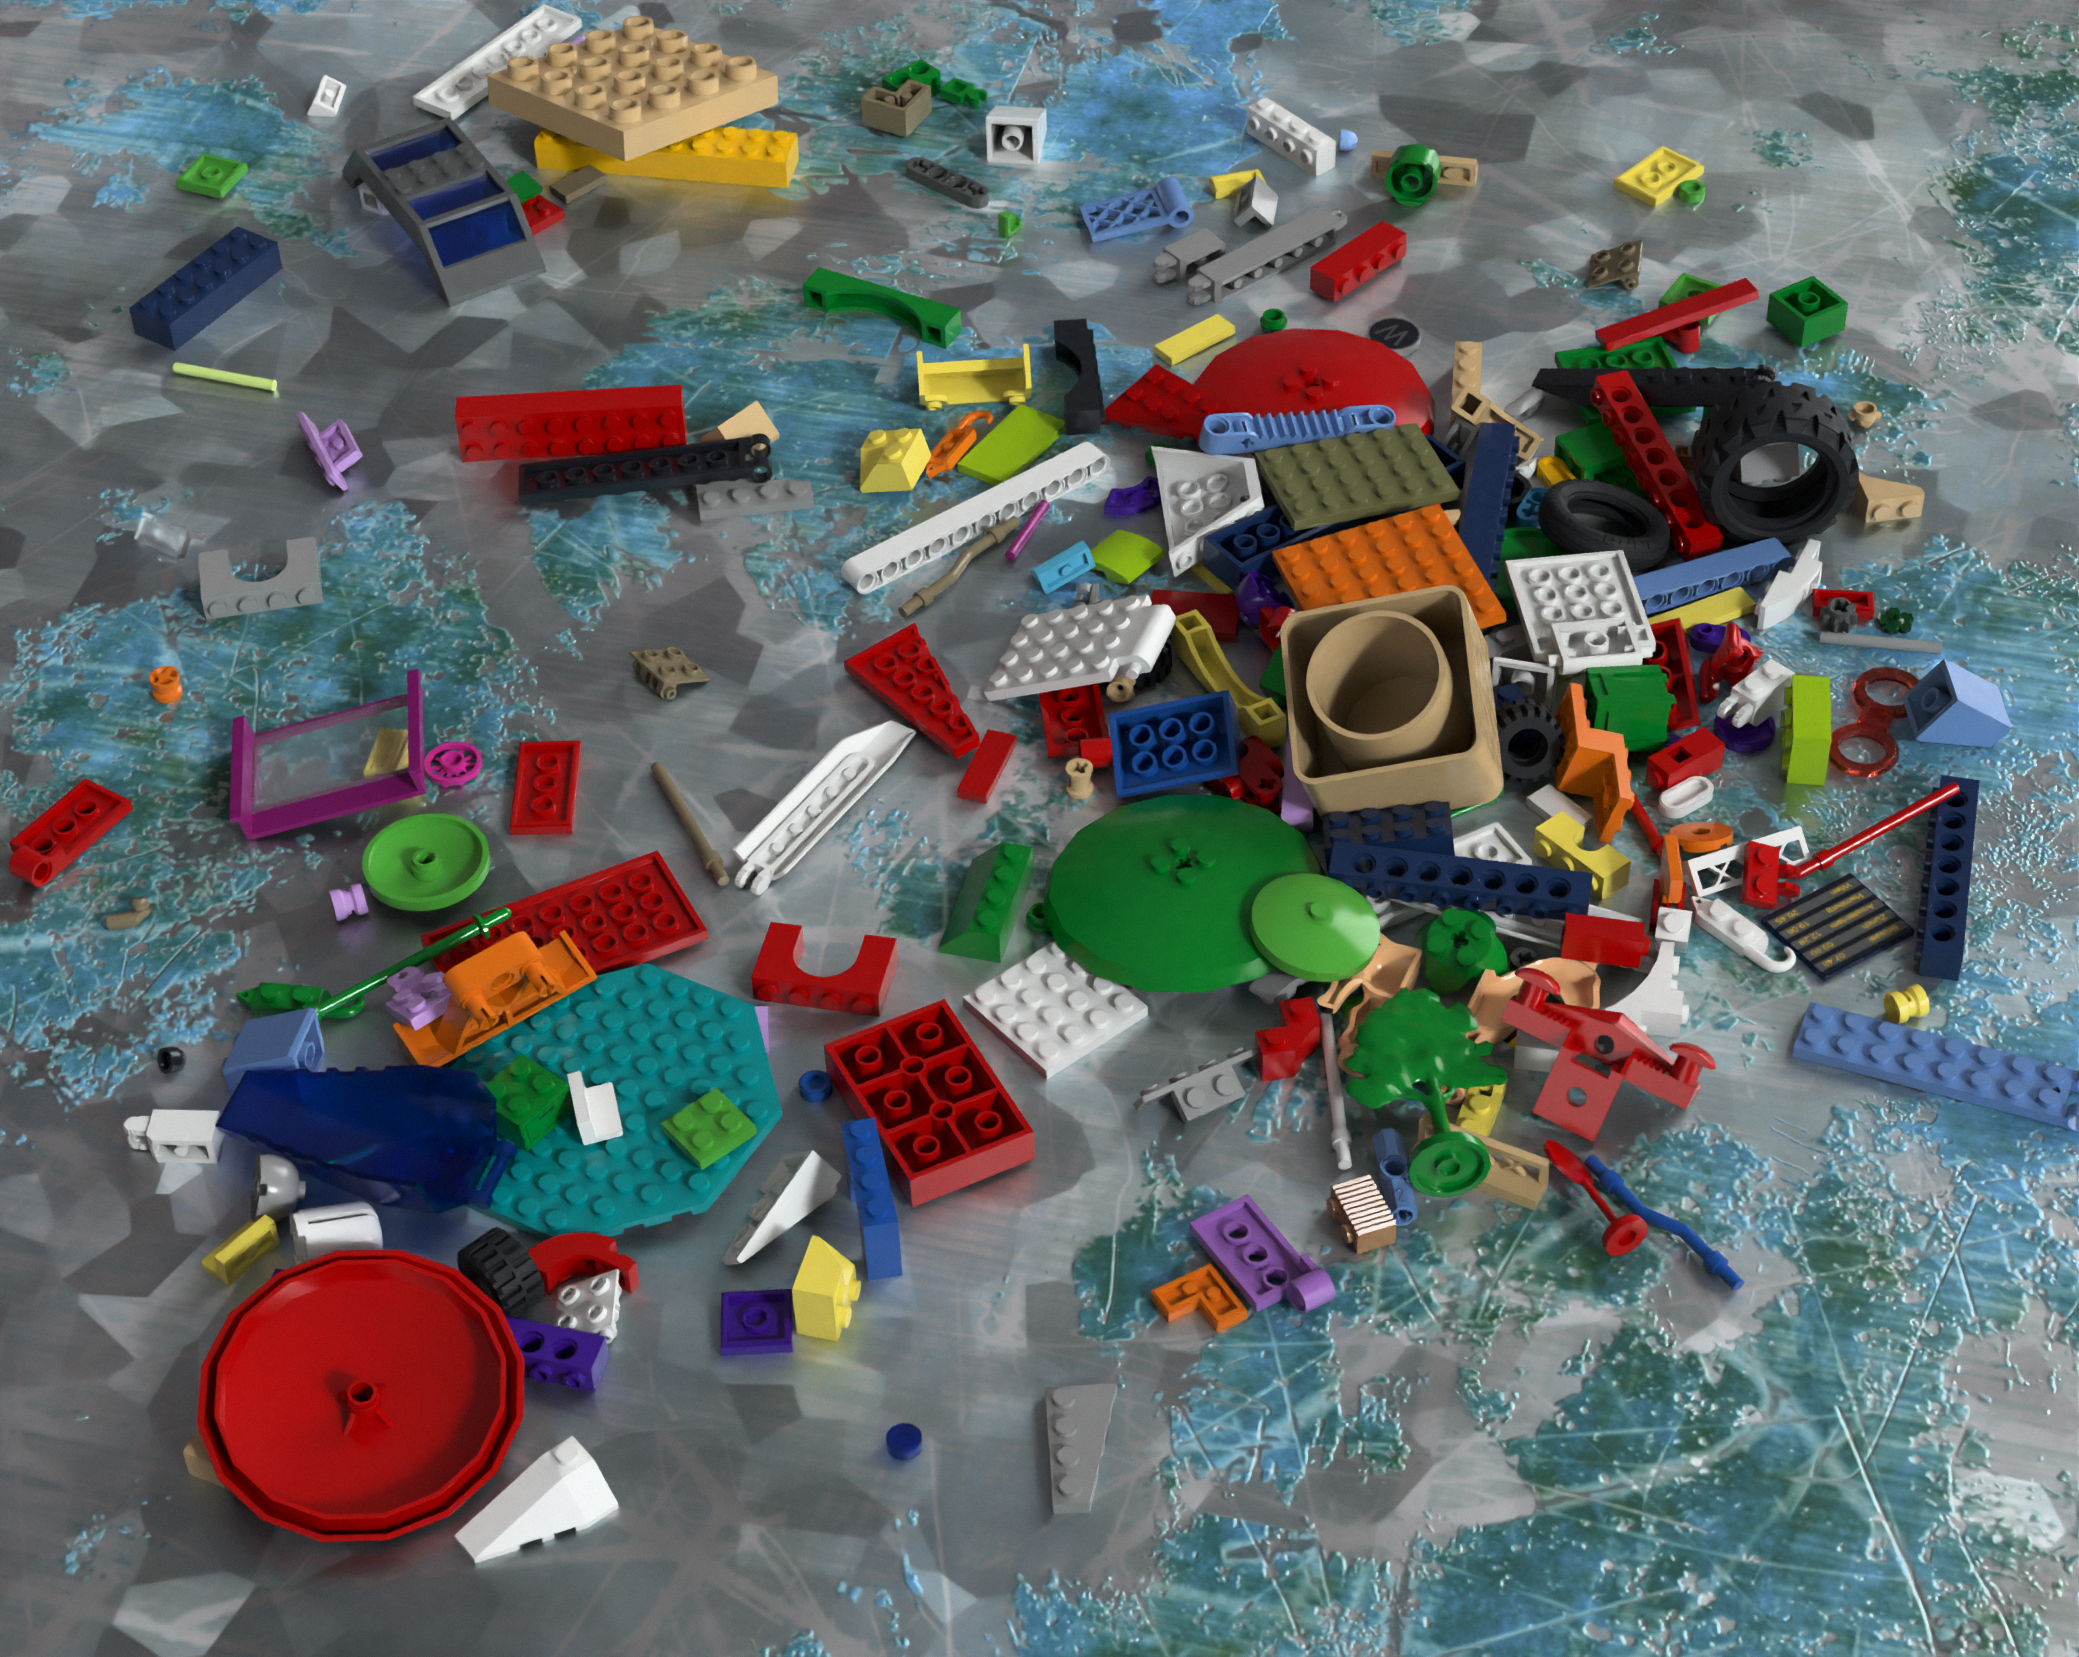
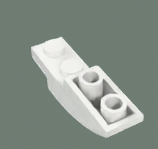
(1790, 588)

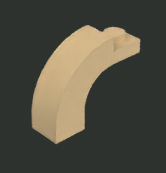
(1477, 408)

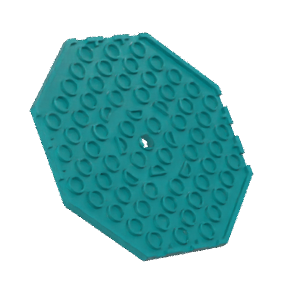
(661, 1049)

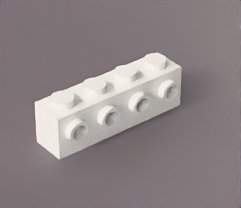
(1291, 136)

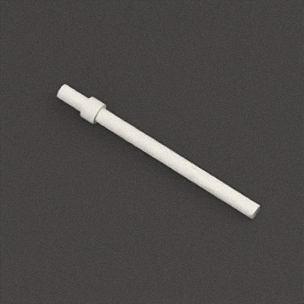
(1340, 1136)

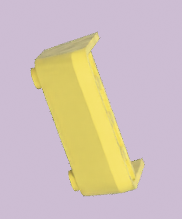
(974, 381)

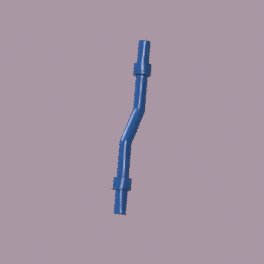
(1712, 1260)

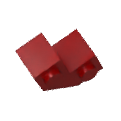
(1287, 1046)

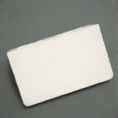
(595, 1110)

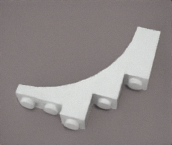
(1653, 1007)

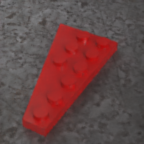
(1165, 405)
(915, 687)

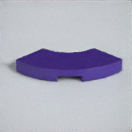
(1134, 499)

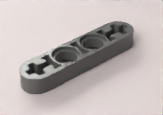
(970, 192)

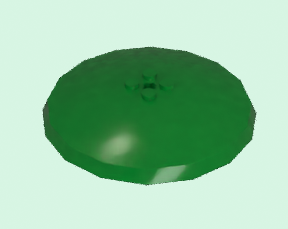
(1168, 891)

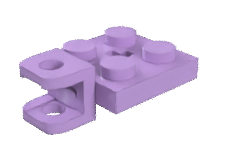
(417, 997)

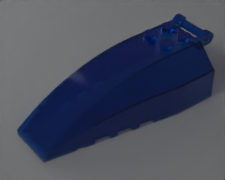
(397, 1132)

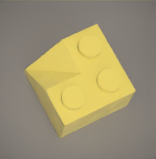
(892, 460)
(824, 1291)

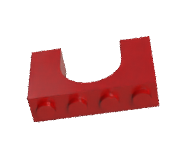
(857, 990)

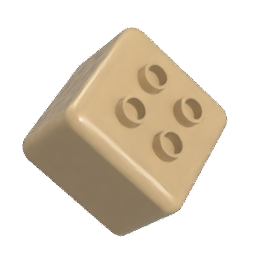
(1391, 703)

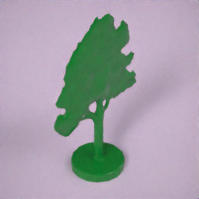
(1422, 1041)

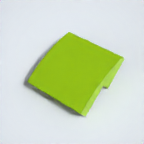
(1125, 556)

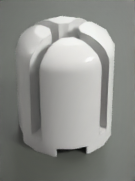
(334, 1229)

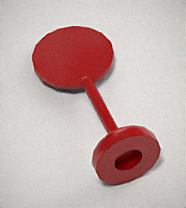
(1623, 1232)

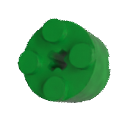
(1413, 174)

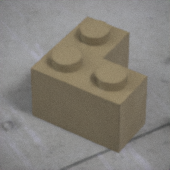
(899, 110)

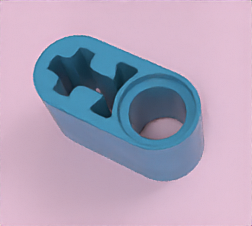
(1528, 509)

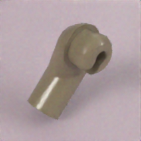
(132, 918)

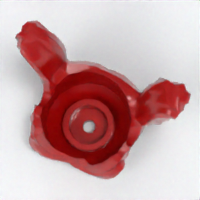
(1730, 662)

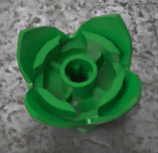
(1452, 967)

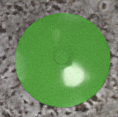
(426, 862)
(1314, 927)

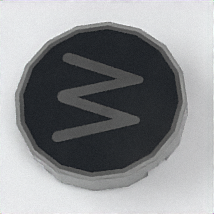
(1397, 334)

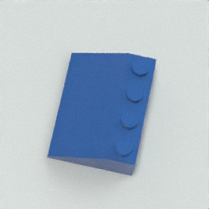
(1175, 743)

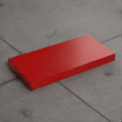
(545, 788)

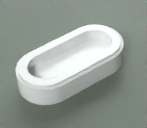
(1685, 797)

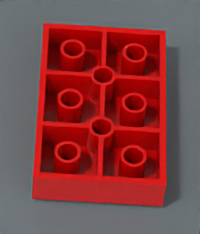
(932, 1100)

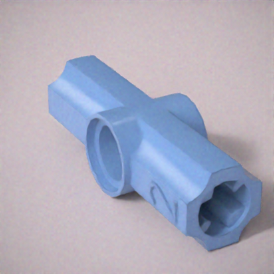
(1394, 1176)

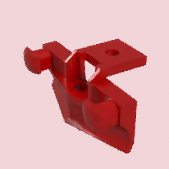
(1575, 1032)

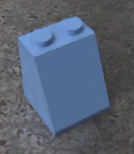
(1956, 708)
(275, 1042)

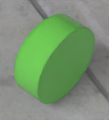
(1692, 191)

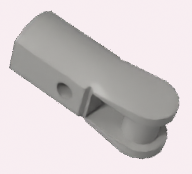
(1525, 404)

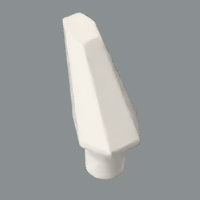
(1527, 468)

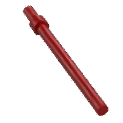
(1825, 858)

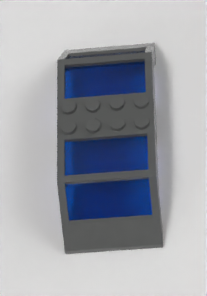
(450, 208)

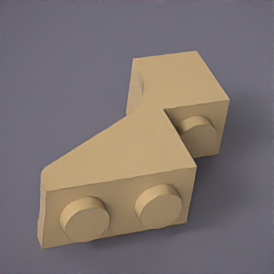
(1887, 499)

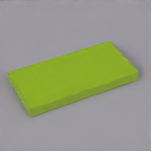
(1012, 445)

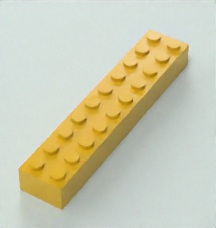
(712, 156)

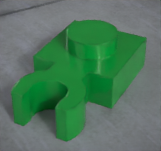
(960, 91)

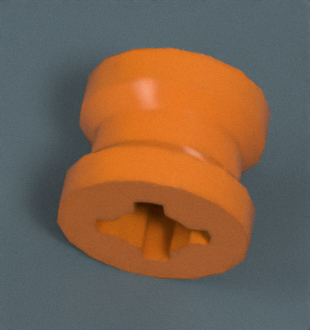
(165, 684)

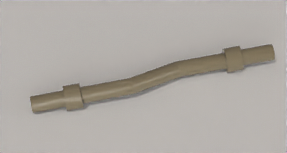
(925, 595)

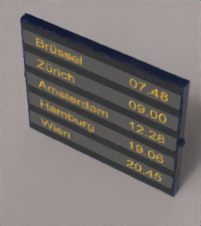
(1837, 927)

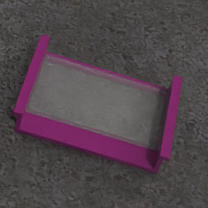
(328, 764)

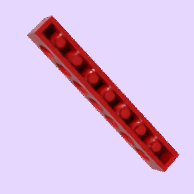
(1655, 464)

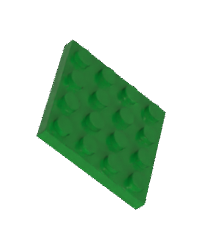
(1641, 354)

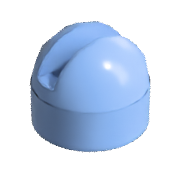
(1347, 140)

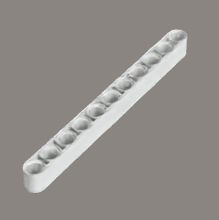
(974, 517)

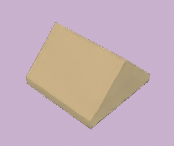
(744, 424)

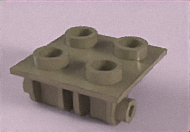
(1616, 264)
(665, 669)

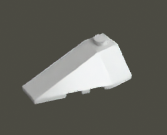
(790, 1192)
(549, 1497)

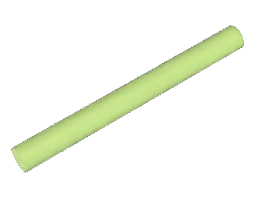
(224, 376)

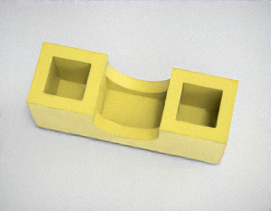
(1561, 844)

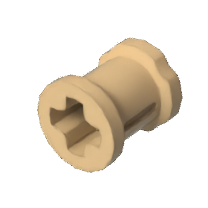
(1079, 781)

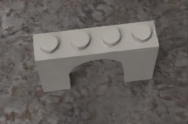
(293, 587)

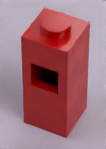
(1690, 756)
(1603, 940)

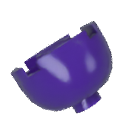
(1256, 592)

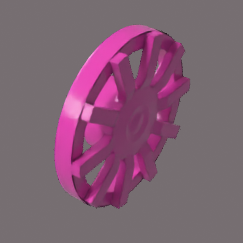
(453, 763)

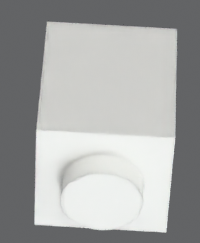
(1673, 926)

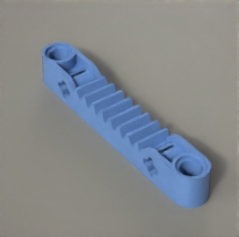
(1225, 431)

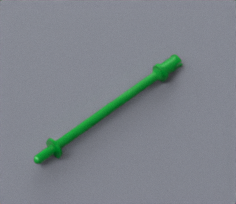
(479, 926)

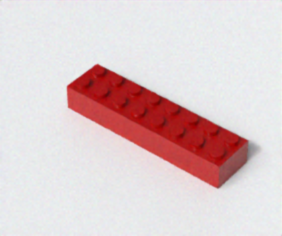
(570, 422)

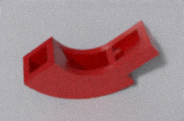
(582, 1256)

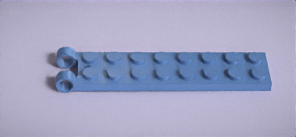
(1939, 1065)

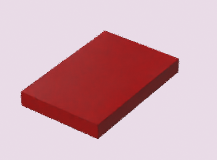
(1216, 609)

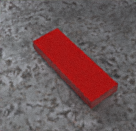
(987, 766)

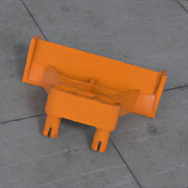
(495, 994)

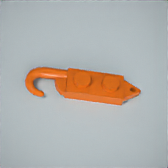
(955, 443)

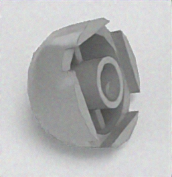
(275, 1187)

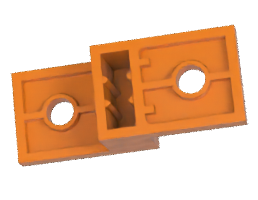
(1593, 764)

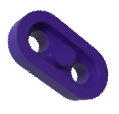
(1707, 637)

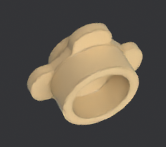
(1864, 414)
(1119, 694)

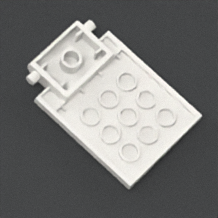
(1581, 611)
(1082, 647)

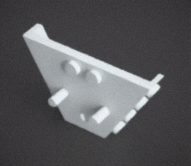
(1202, 497)

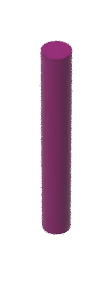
(1027, 530)

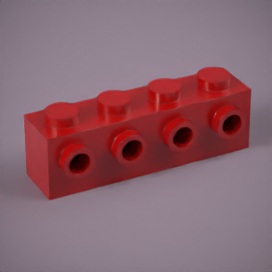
(1358, 261)

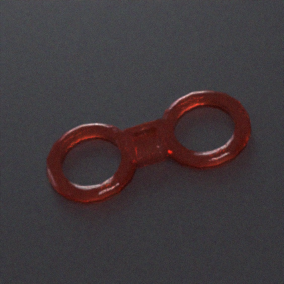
(1872, 724)

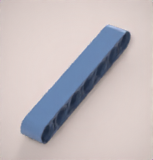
(1712, 575)

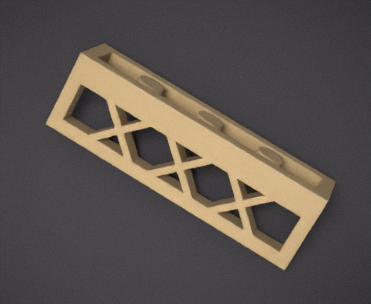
(1453, 169)
(1505, 1179)

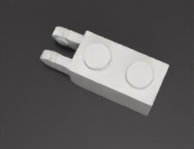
(1757, 695)
(177, 1135)

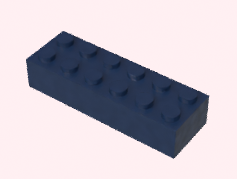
(205, 288)

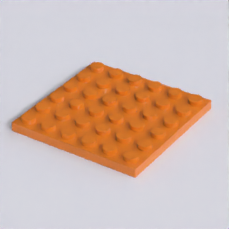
(1387, 559)

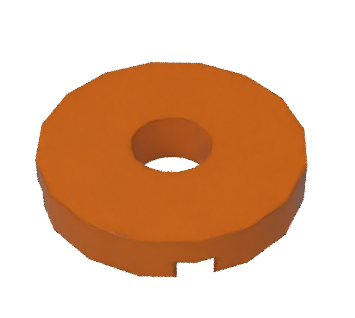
(1702, 836)

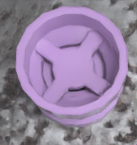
(346, 902)

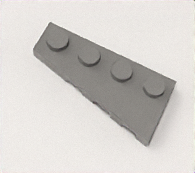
(747, 497)
(1076, 1441)

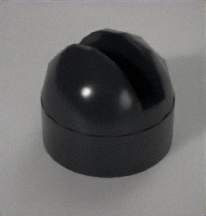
(171, 1059)

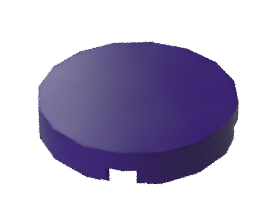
(1746, 738)

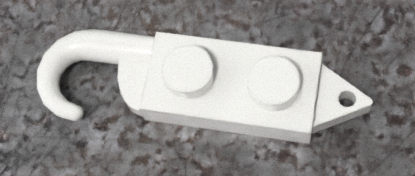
(1738, 933)

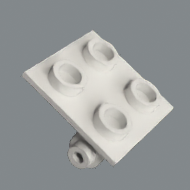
(590, 1305)

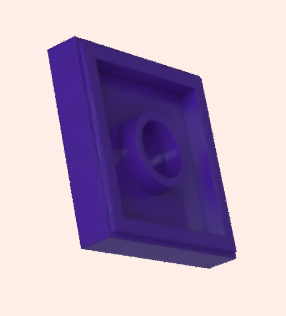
(756, 1322)

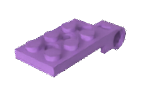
(1304, 1283)

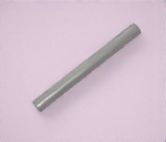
(1880, 642)

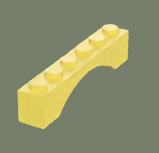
(1200, 651)

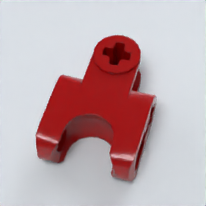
(1258, 777)

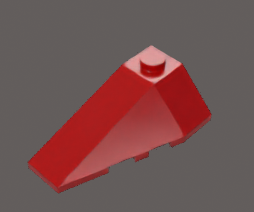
(1675, 660)

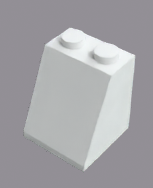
(1015, 134)

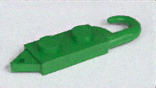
(281, 998)

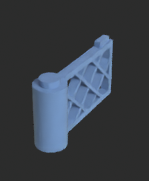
(1167, 202)

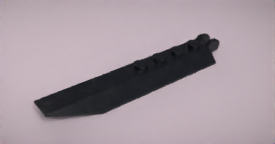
(1658, 385)

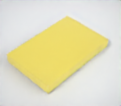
(1658, 176)

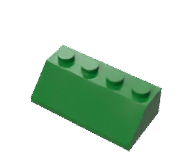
(989, 903)

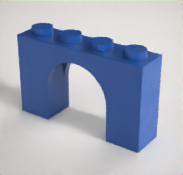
(871, 1191)

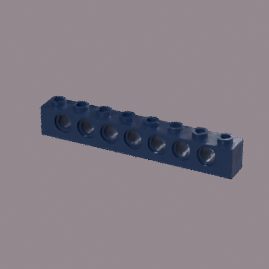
(1473, 873)
(1947, 882)

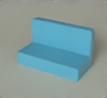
(1063, 567)

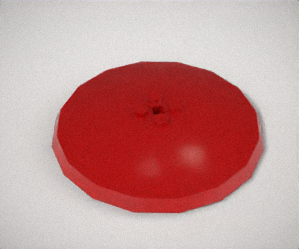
(1317, 373)
(361, 1395)

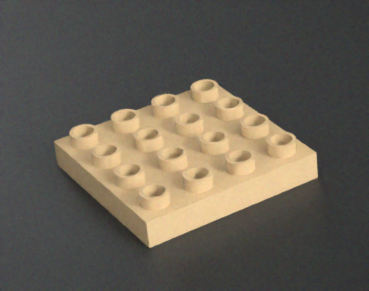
(632, 88)

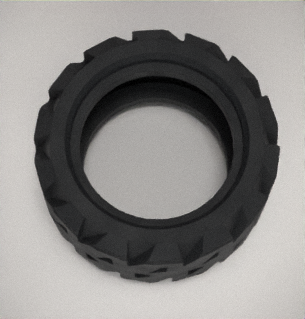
(1764, 417)

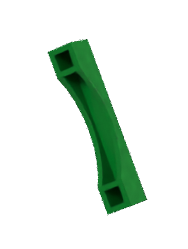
(837, 292)

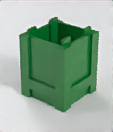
(1630, 703)

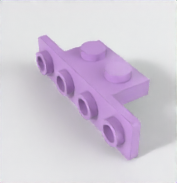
(333, 447)

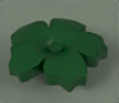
(1895, 622)

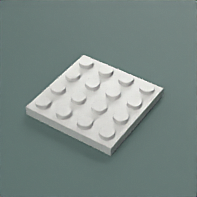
(1053, 1009)

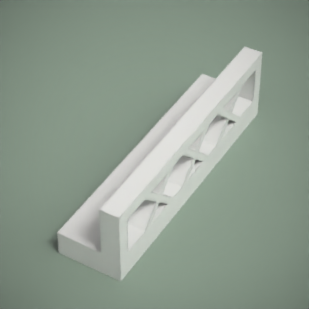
(1736, 853)

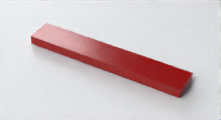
(1676, 314)

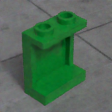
(1588, 450)

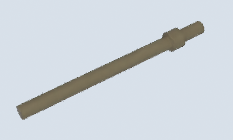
(710, 858)

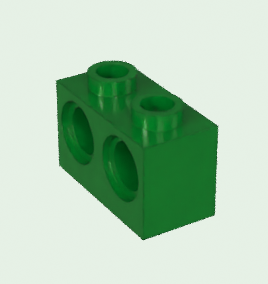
(917, 71)

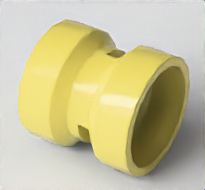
(1906, 1004)

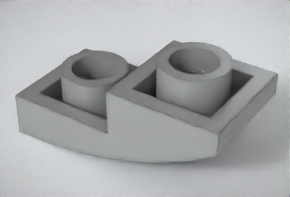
(1276, 986)

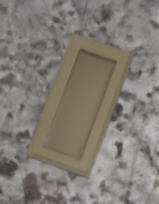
(578, 184)

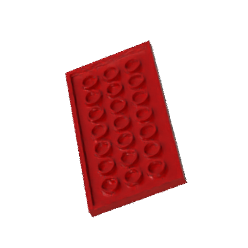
(610, 915)

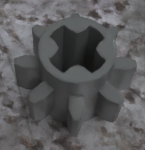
(1839, 615)

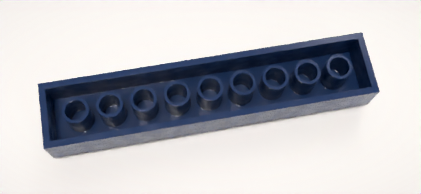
(1250, 541)

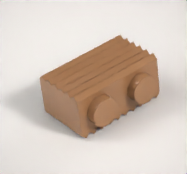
(1362, 1214)

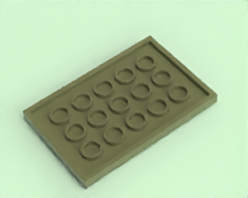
(1355, 476)

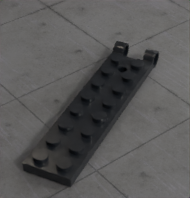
(644, 470)

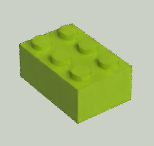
(1807, 730)

